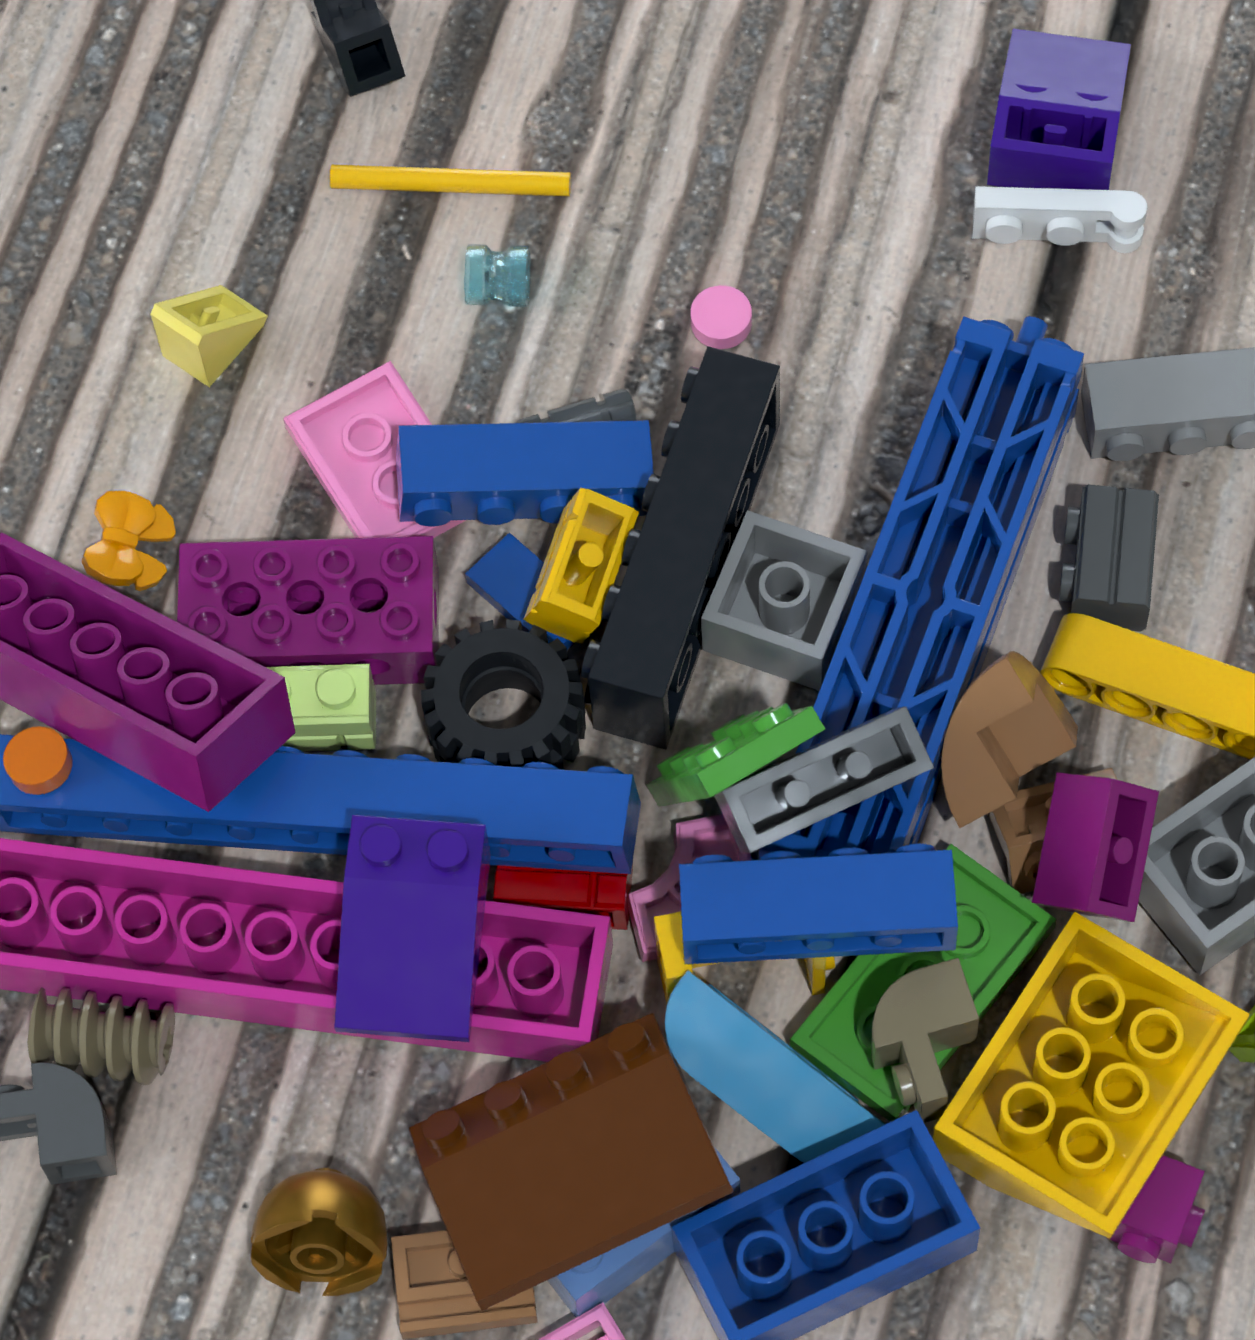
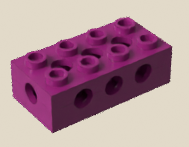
(323, 576)

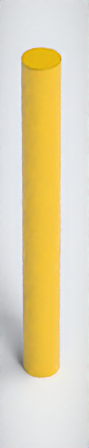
(450, 180)

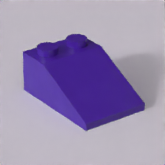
(411, 927)

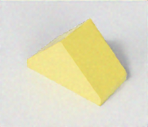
(205, 330)

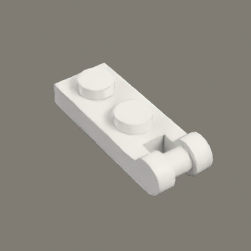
(1060, 216)

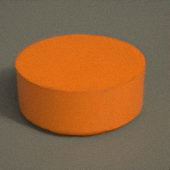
(37, 760)

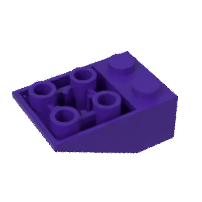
(1058, 112)

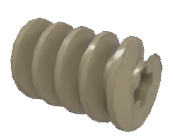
(100, 1037)

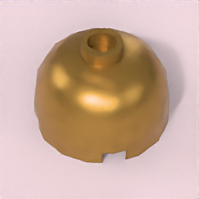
(320, 1231)

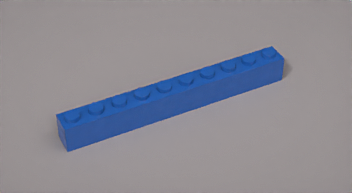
(308, 801)

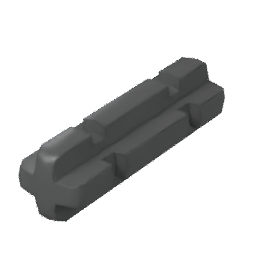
(615, 407)

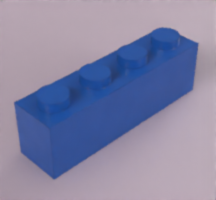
(517, 469)
(818, 905)

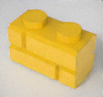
(581, 565)

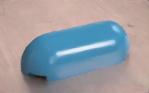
(760, 1073)

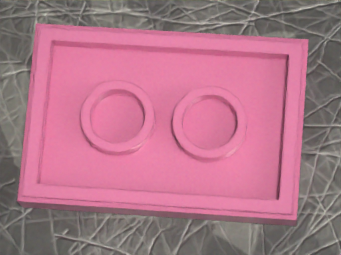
(352, 451)

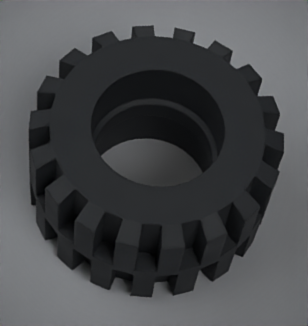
(500, 661)

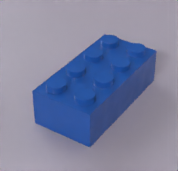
(827, 1235)

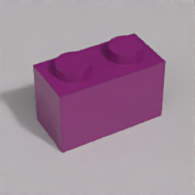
(1095, 846)

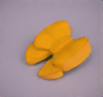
(126, 521)

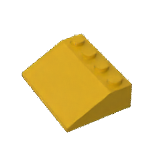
(1087, 1079)

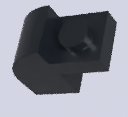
(357, 43)

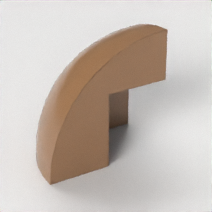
(998, 733)

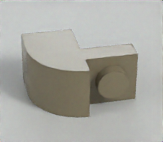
(913, 1021)

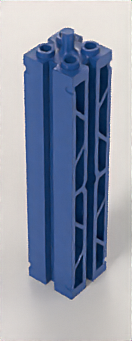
(945, 563)

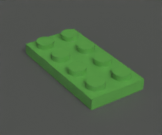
(735, 753)
(994, 942)

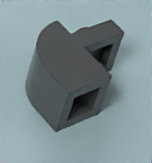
(67, 1120)

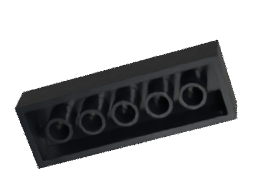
(676, 558)

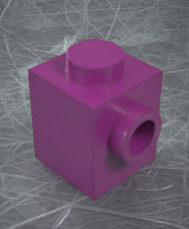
(1162, 1213)

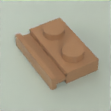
(436, 1293)

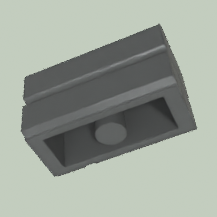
(1113, 555)

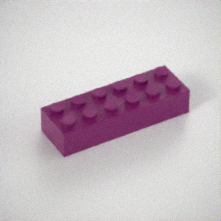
(133, 680)

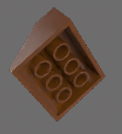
(568, 1161)

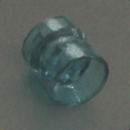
(497, 275)

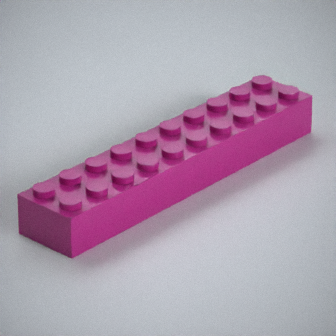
(270, 948)

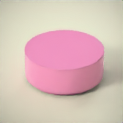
(721, 317)

